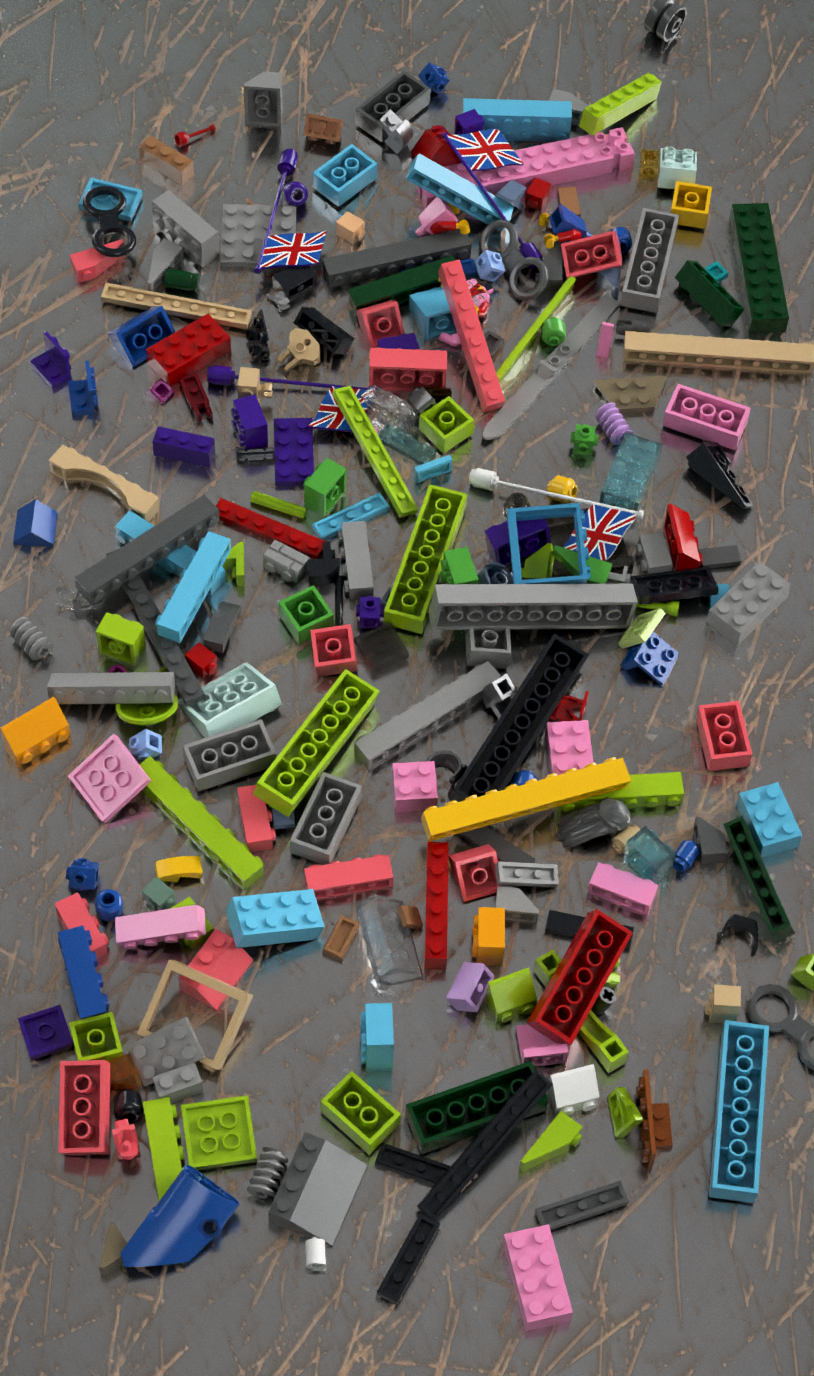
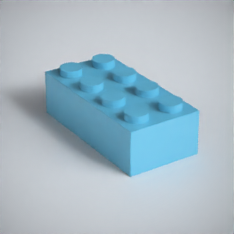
(274, 918)

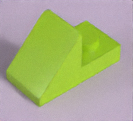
(235, 562)

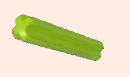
(278, 504)

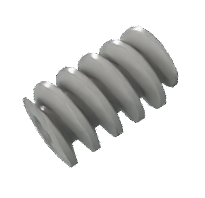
(30, 638)
(266, 1173)

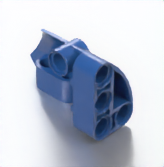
(176, 1225)

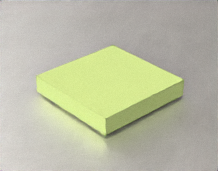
(641, 628)

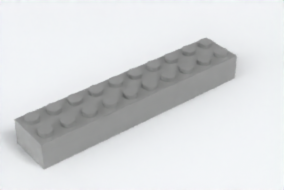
(532, 606)

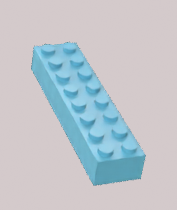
(739, 1112)

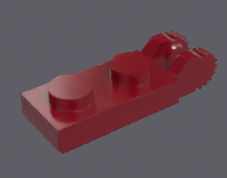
(195, 395)

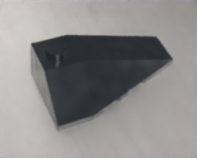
(713, 466)

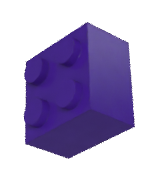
(249, 423)

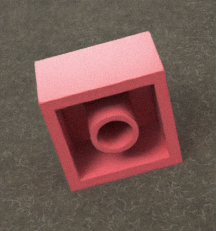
(334, 650)

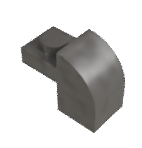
(399, 131)
(498, 694)

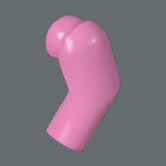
(452, 340)

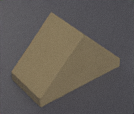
(111, 1254)

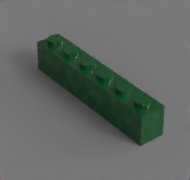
(397, 286)
(759, 879)

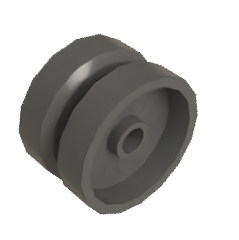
(665, 19)

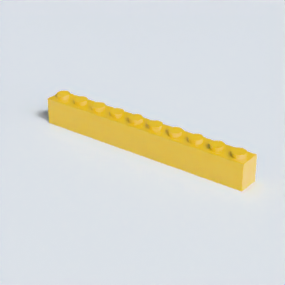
(525, 799)

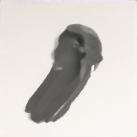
(593, 821)

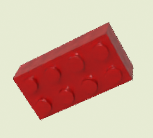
(188, 350)

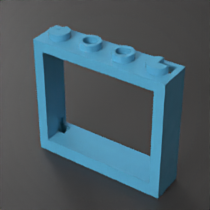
(545, 512)

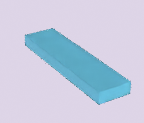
(360, 511)

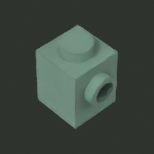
(158, 895)

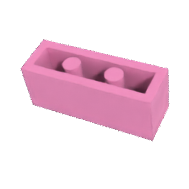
(623, 888)

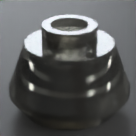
(516, 500)

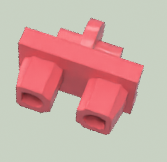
(125, 1140)

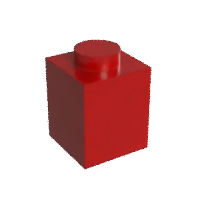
(537, 194)
(201, 660)

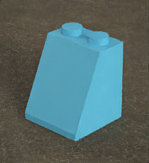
(431, 313)

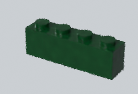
(709, 293)

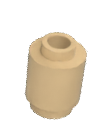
(622, 837)

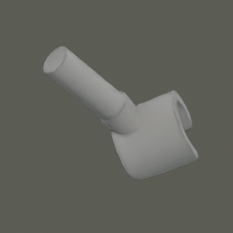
(281, 303)

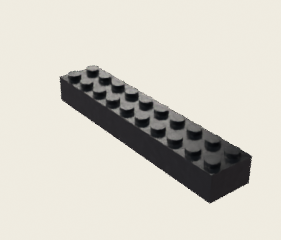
(522, 720)

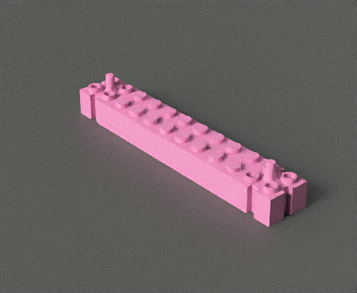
(554, 163)

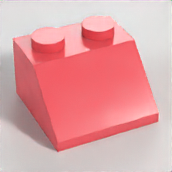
(380, 321)
(475, 872)

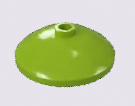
(146, 713)

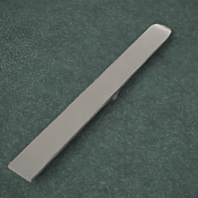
(549, 368)

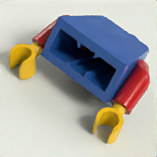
(564, 225)

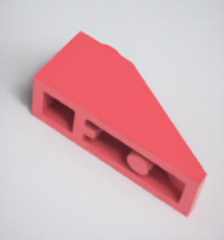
(90, 263)

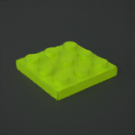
(219, 1133)

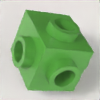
(584, 439)

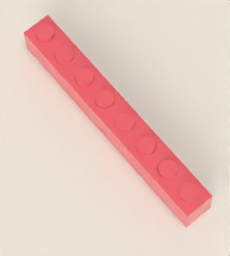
(471, 336)

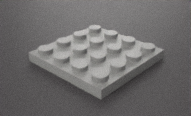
(246, 228)

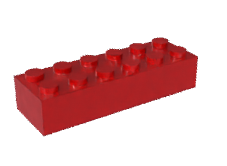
(579, 977)

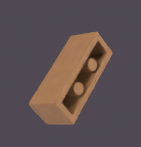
(166, 160)

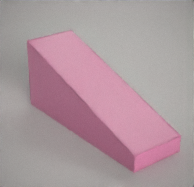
(605, 340)

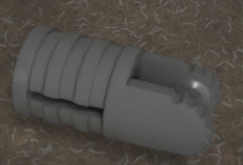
(632, 325)

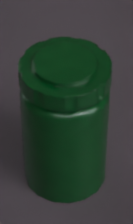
(181, 280)

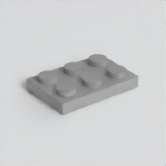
(165, 1050)

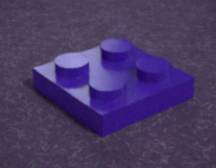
(45, 1032)

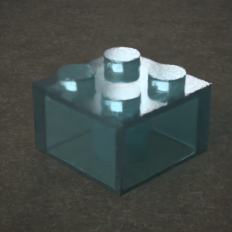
(649, 856)

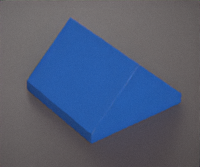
(35, 525)

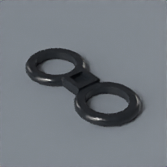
(109, 221)

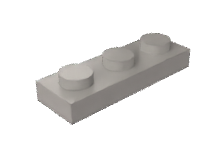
(526, 874)

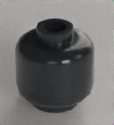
(128, 1105)

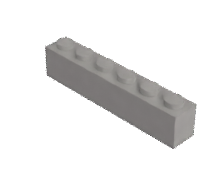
(112, 687)

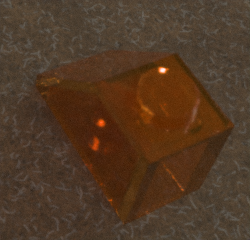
(123, 1074)

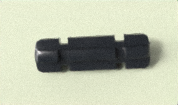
(255, 454)

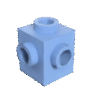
(489, 266)
(145, 744)

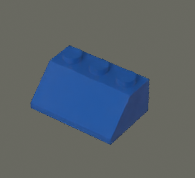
(141, 333)

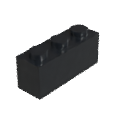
(324, 330)

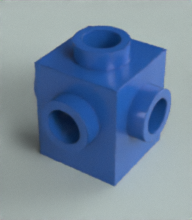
(434, 77)
(83, 874)

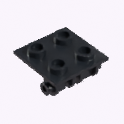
(257, 338)

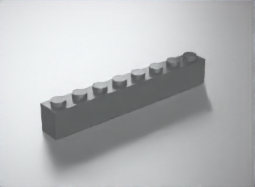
(394, 257)
(147, 549)

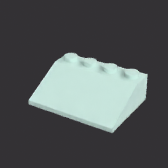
(233, 701)

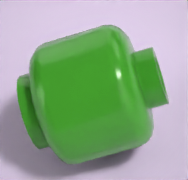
(553, 331)

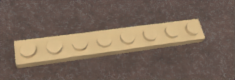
(176, 305)

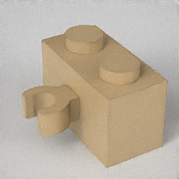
(250, 385)

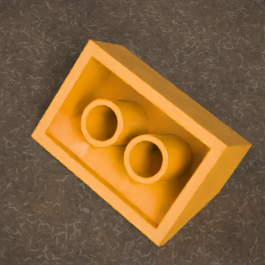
(35, 732)

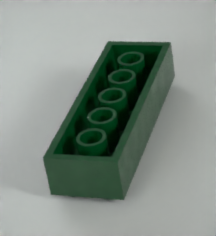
(465, 1108)

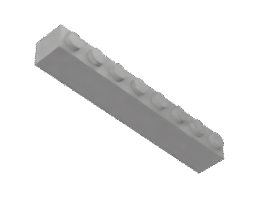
(425, 716)

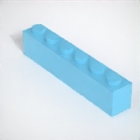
(456, 190)
(133, 526)
(193, 587)

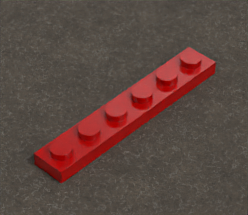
(269, 528)

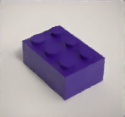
(531, 538)

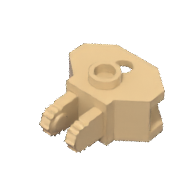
(300, 350)

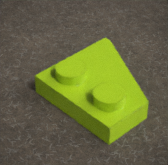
(623, 1112)

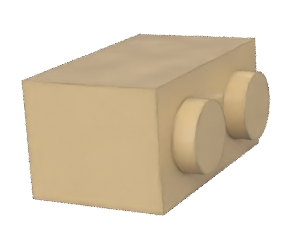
(723, 1003)

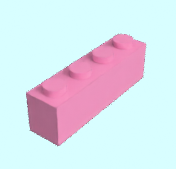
(160, 926)

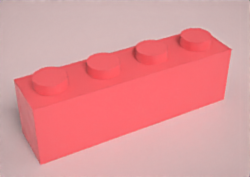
(349, 876)

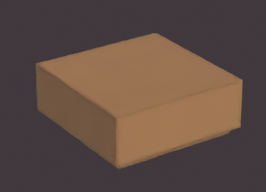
(410, 917)

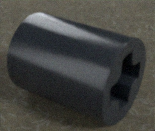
(604, 1000)

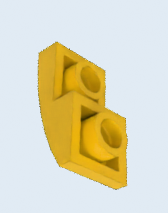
(173, 868)

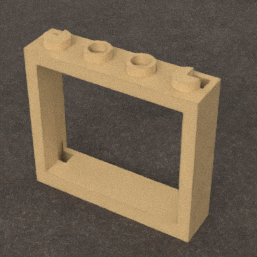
(235, 1022)

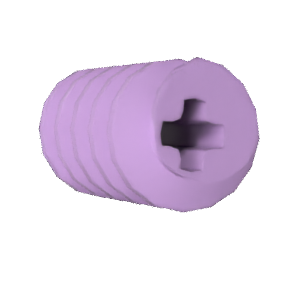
(612, 423)

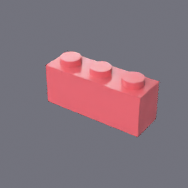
(255, 820)
(74, 913)

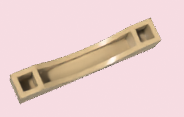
(73, 466)

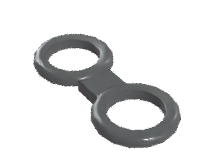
(515, 260)
(793, 1026)

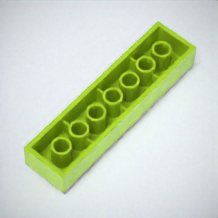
(421, 563)
(316, 743)

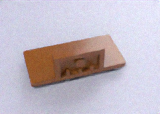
(656, 1122)

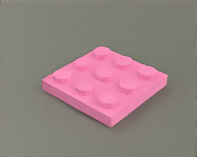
(109, 778)

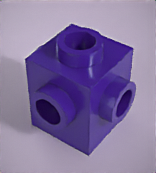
(370, 612)

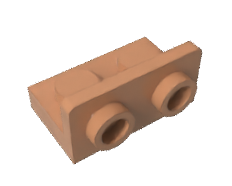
(323, 127)

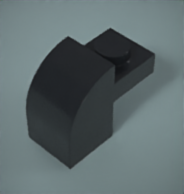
(323, 571)

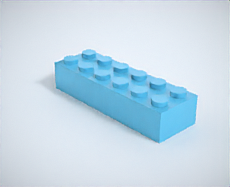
(524, 118)

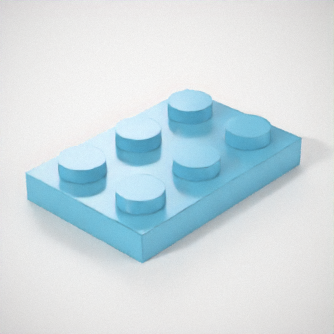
(107, 202)

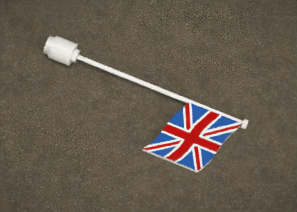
(603, 522)

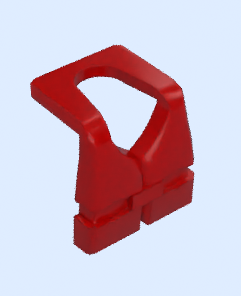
(568, 703)

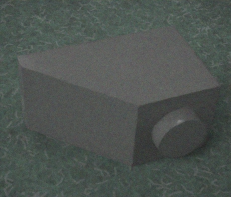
(421, 400)
(710, 842)

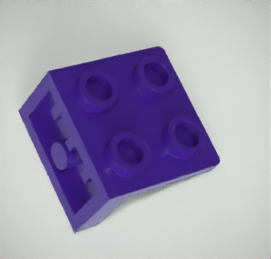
(53, 364)

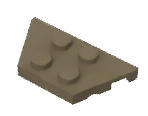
(632, 394)

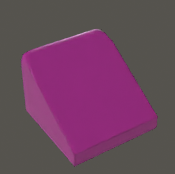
(159, 391)

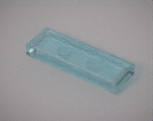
(406, 445)

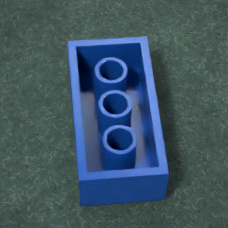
(81, 972)

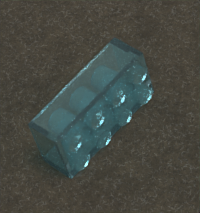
(631, 472)

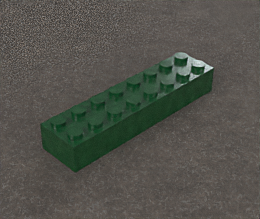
(758, 268)

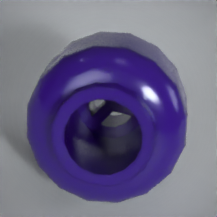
(299, 197)

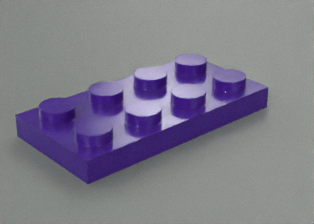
(293, 451)

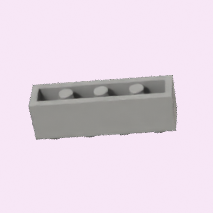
(357, 560)

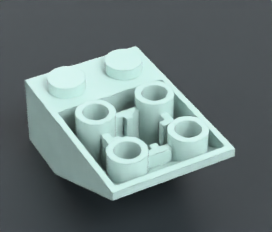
(676, 166)

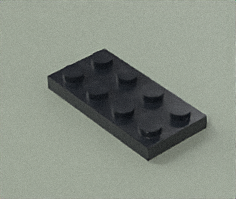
(674, 585)

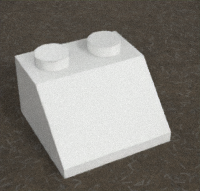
(574, 1090)

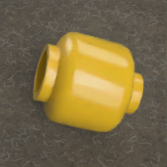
(562, 486)

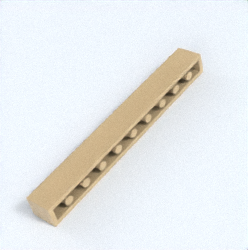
(718, 352)

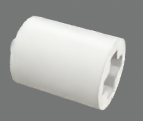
(315, 1253)

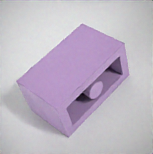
(470, 987)

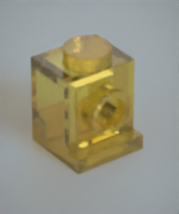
(649, 163)

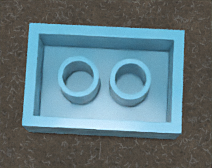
(345, 175)
(769, 819)
(377, 1037)

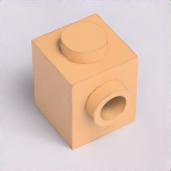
(350, 228)

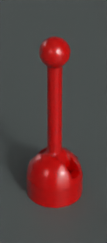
(182, 138)

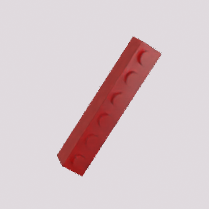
(436, 905)

